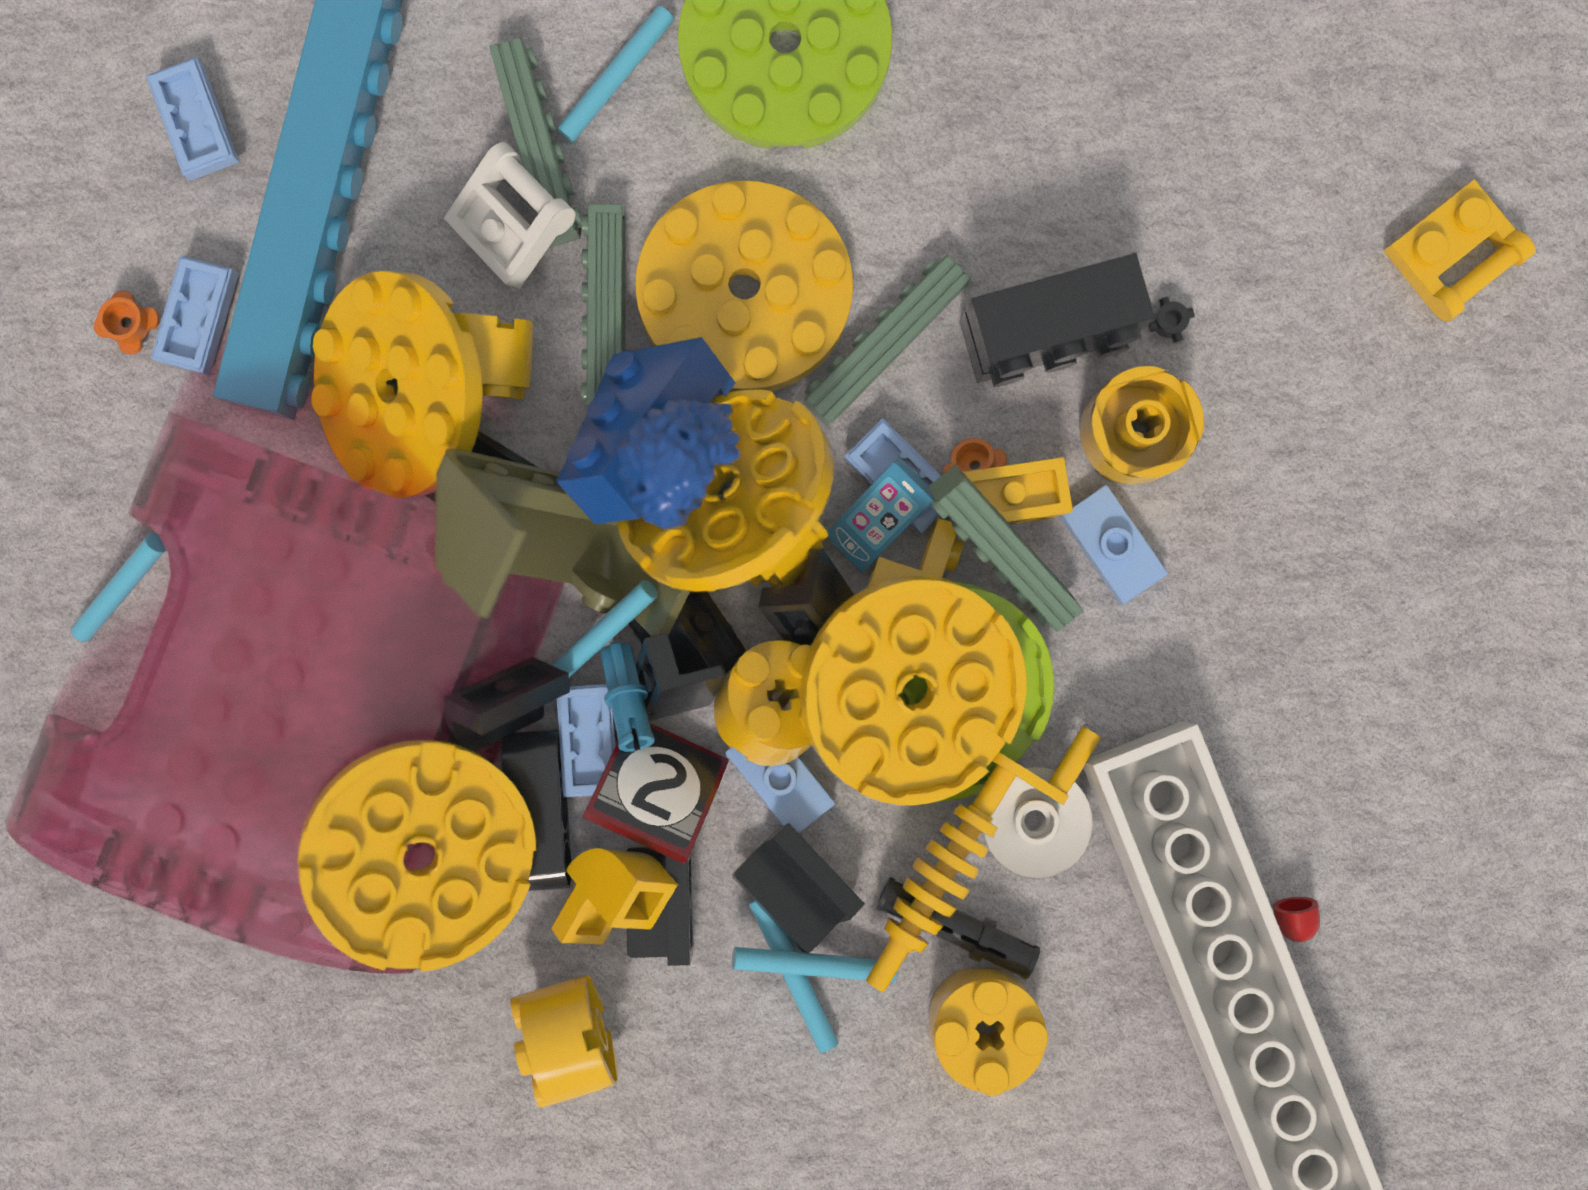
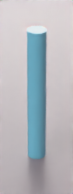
(615, 73)
(118, 587)
(607, 627)
(802, 963)
(798, 984)

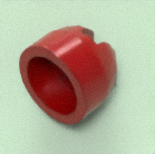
(1297, 918)

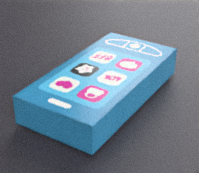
(880, 515)

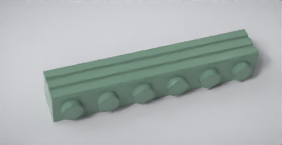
(532, 124)
(603, 291)
(891, 336)
(1005, 548)

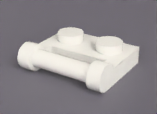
(496, 228)

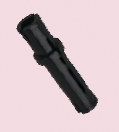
(973, 935)

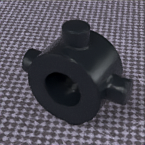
(1171, 319)

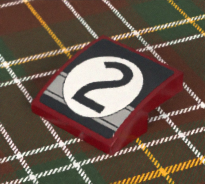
(658, 793)

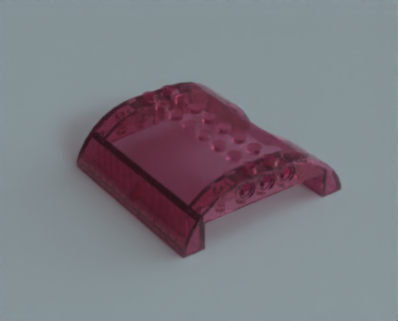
(283, 652)

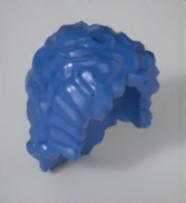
(672, 458)

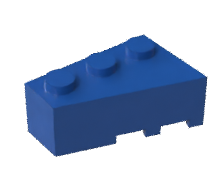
(626, 393)

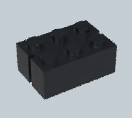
(1056, 320)

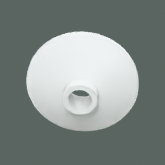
(1054, 844)

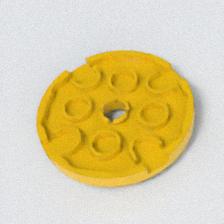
(756, 234)
(405, 331)
(766, 512)
(867, 658)
(357, 845)

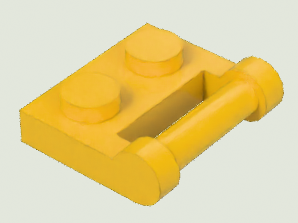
(1446, 238)

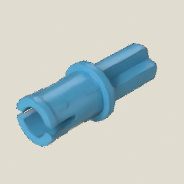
(626, 696)

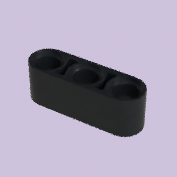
(534, 767)

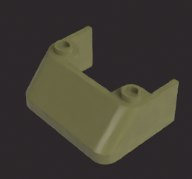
(521, 522)

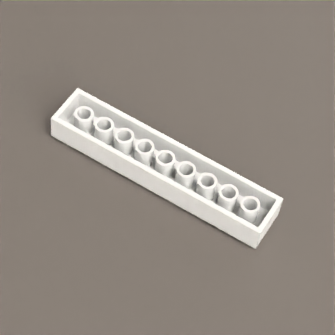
(1228, 964)

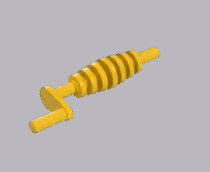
(976, 818)

